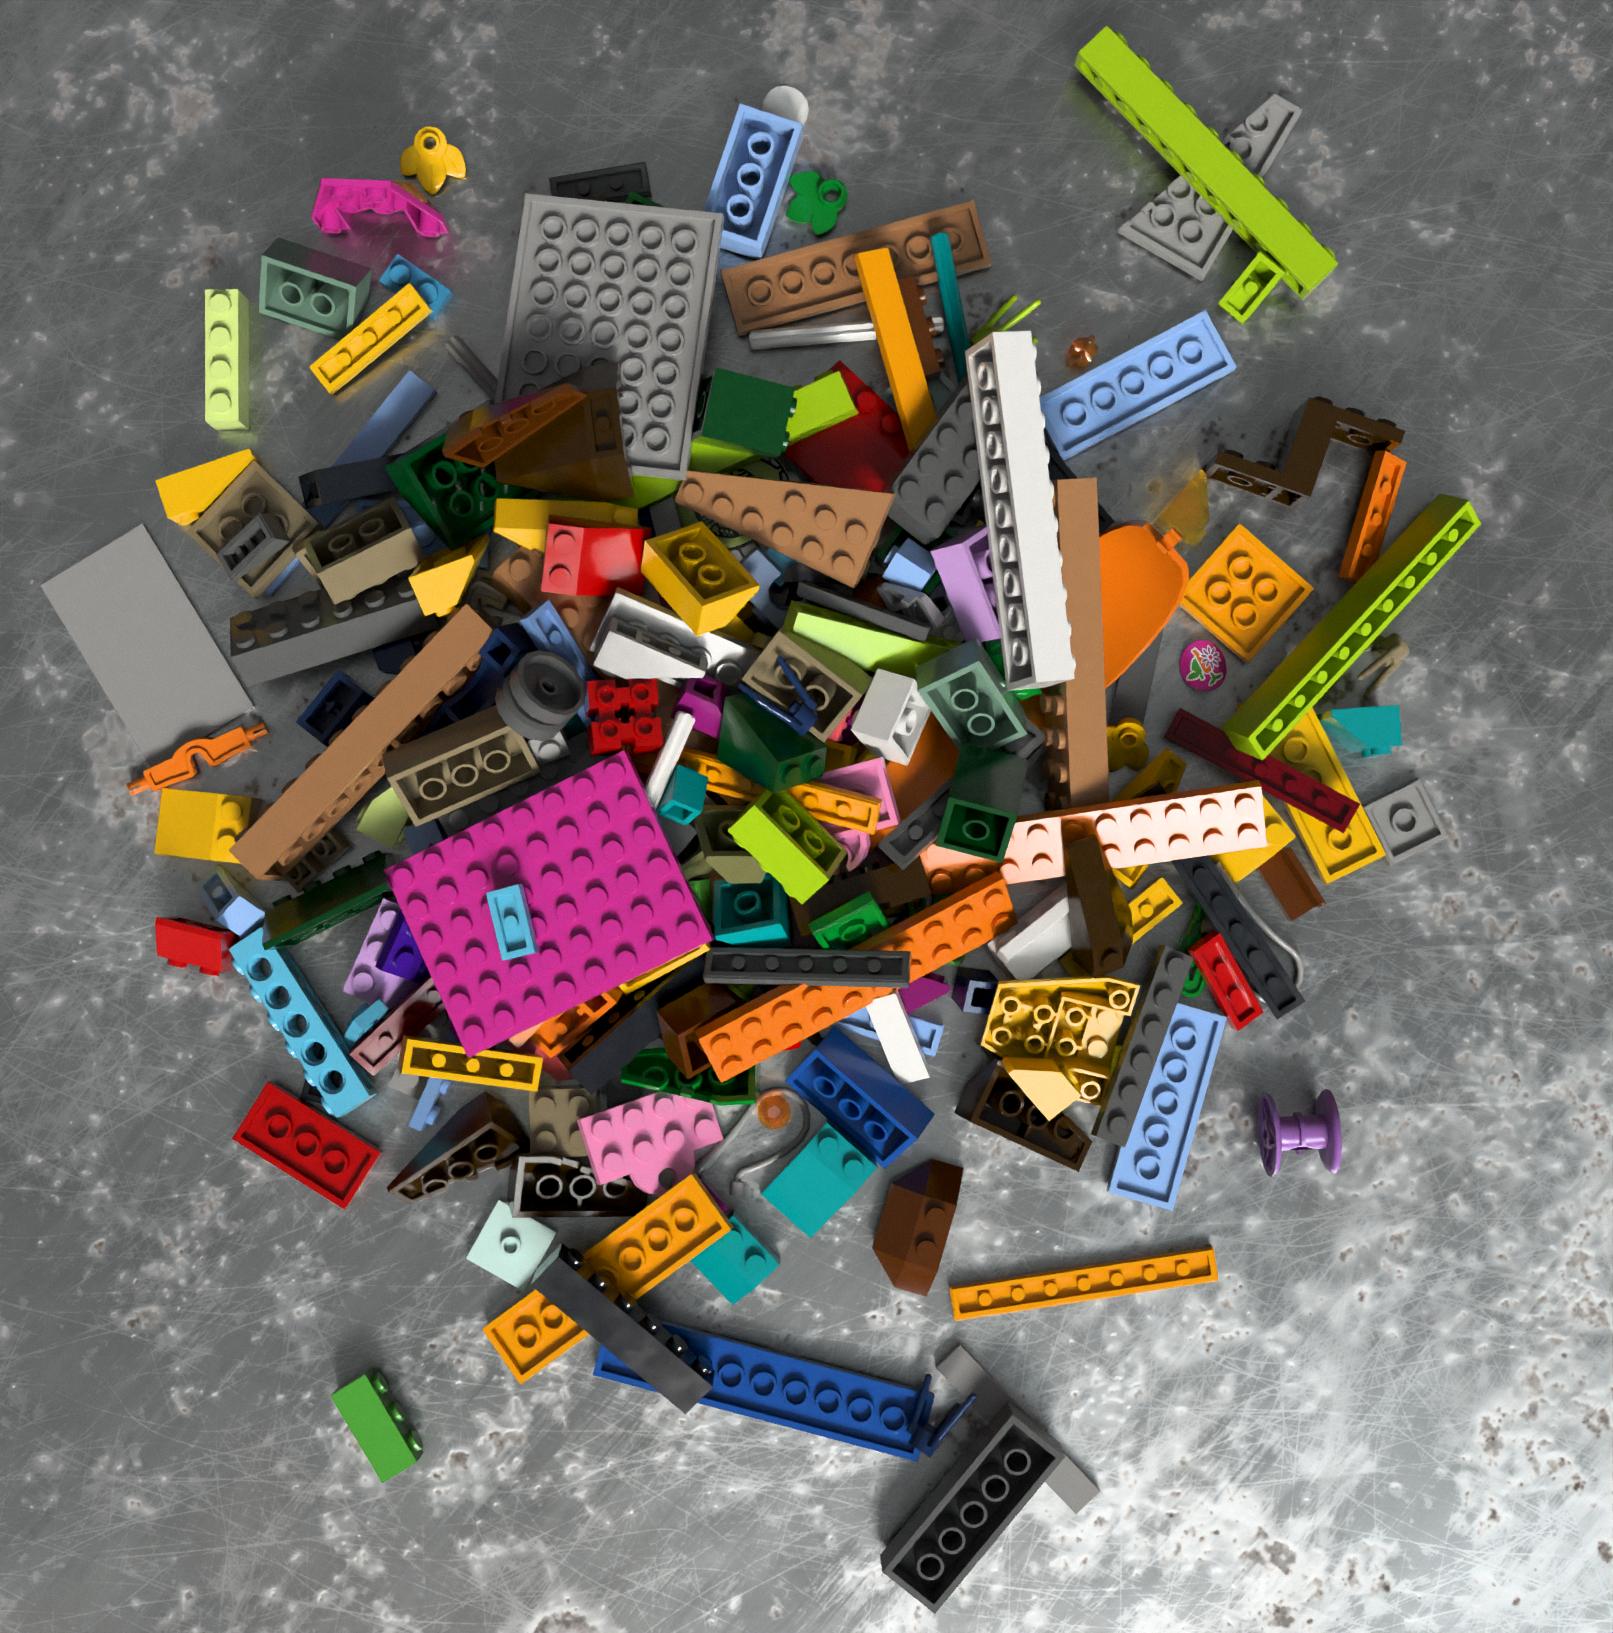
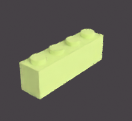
(226, 359)

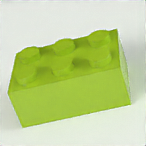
(788, 843)

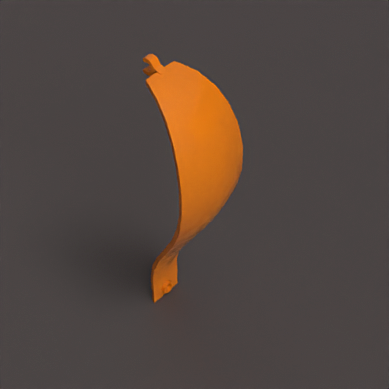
(1139, 593)

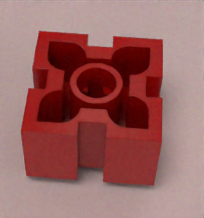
(608, 733)

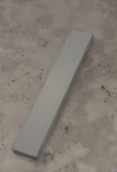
(970, 1376)

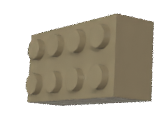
(458, 765)

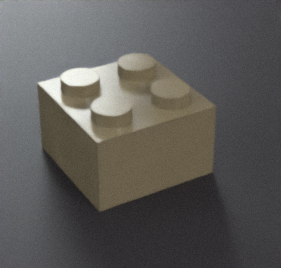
(555, 1116)

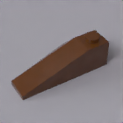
(496, 428)

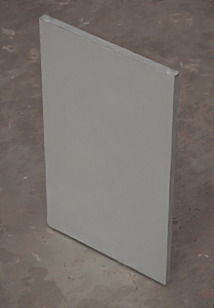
(147, 645)

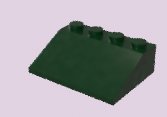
(448, 493)
(328, 903)

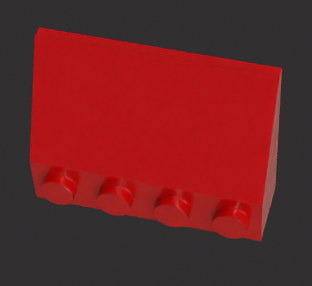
(858, 450)

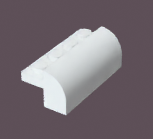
(1036, 939)

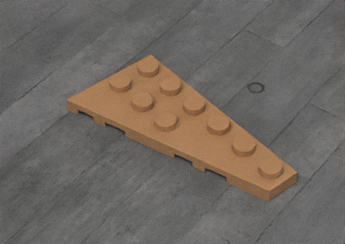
(808, 522)

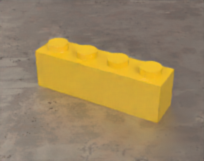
(449, 1061)

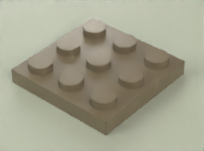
(246, 497)

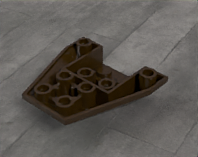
(580, 449)

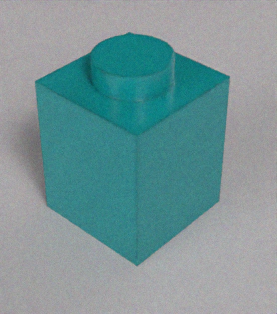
(683, 795)

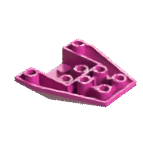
(341, 197)

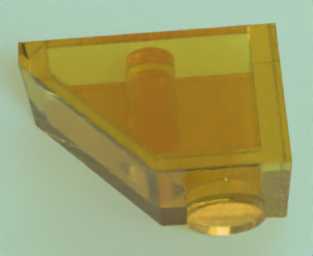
(1187, 512)

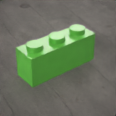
(378, 1424)

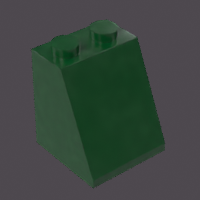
(743, 413)
(767, 747)
(982, 802)

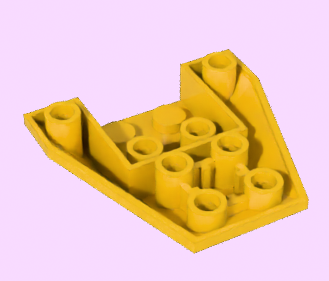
(1062, 1021)

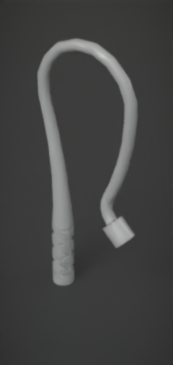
(1207, 926)
(736, 1185)

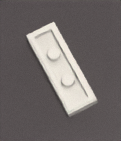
(898, 1038)

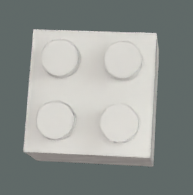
(891, 717)

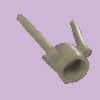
(1388, 654)

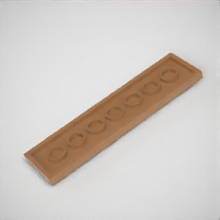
(826, 274)

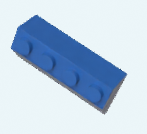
(860, 1097)

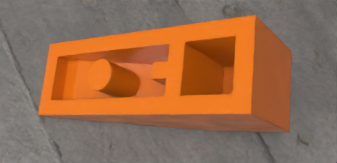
(565, 1027)

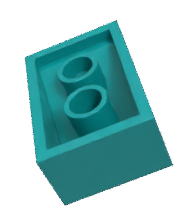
(819, 1178)

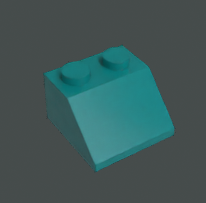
(1365, 729)
(752, 914)
(737, 1260)

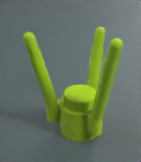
(986, 329)

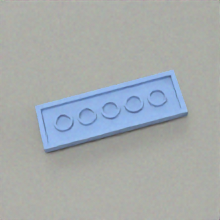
(1134, 385)
(1165, 1124)

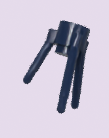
(798, 715)
(927, 1437)

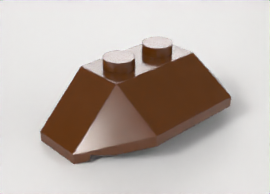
(917, 1224)

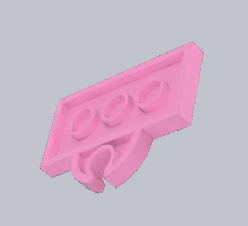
(868, 779)
(648, 1137)

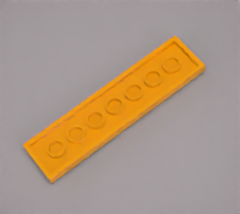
(634, 1260)

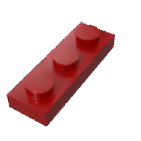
(1225, 980)

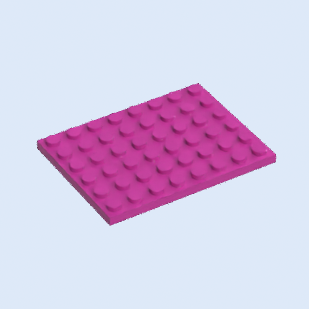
(598, 895)

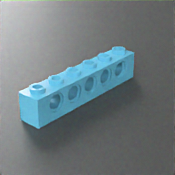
(320, 1028)

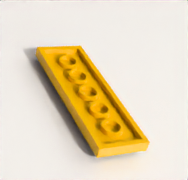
(1330, 850)

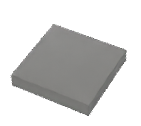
(1405, 821)

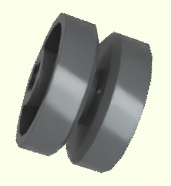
(540, 695)

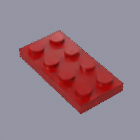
(307, 1144)

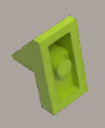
(1252, 287)

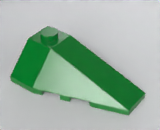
(657, 1072)

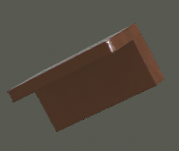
(1290, 884)

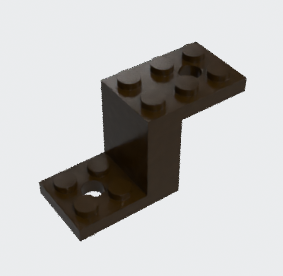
(1303, 452)

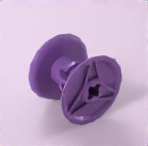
(1299, 1132)

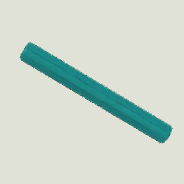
(951, 301)

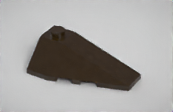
(1097, 909)
(1003, 1108)
(472, 1141)
(567, 1188)

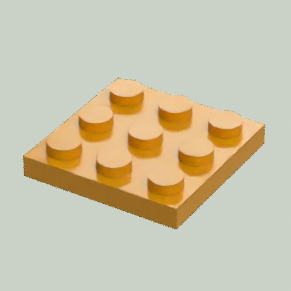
(1244, 593)

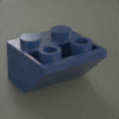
(334, 707)

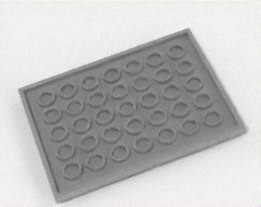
(619, 288)

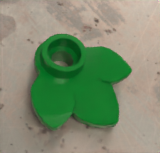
(811, 201)

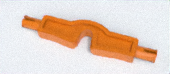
(213, 750)

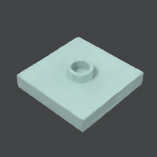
(511, 1245)

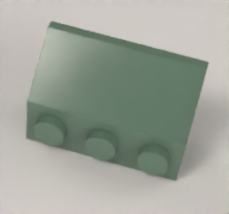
(312, 288)

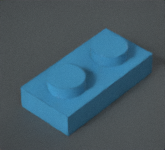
(402, 272)

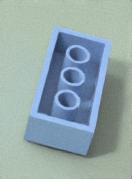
(753, 178)

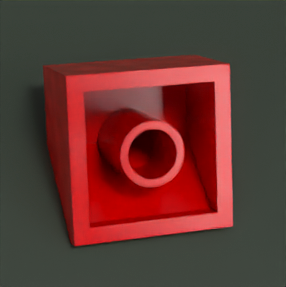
(195, 943)

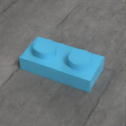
(512, 922)
(363, 1021)

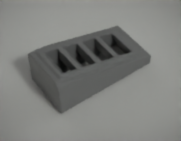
(271, 539)

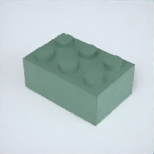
(971, 697)

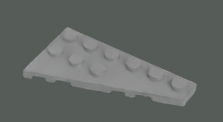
(1181, 223)

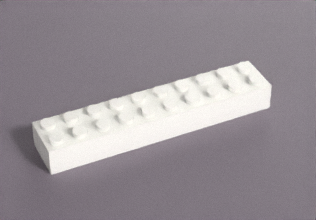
(1019, 511)

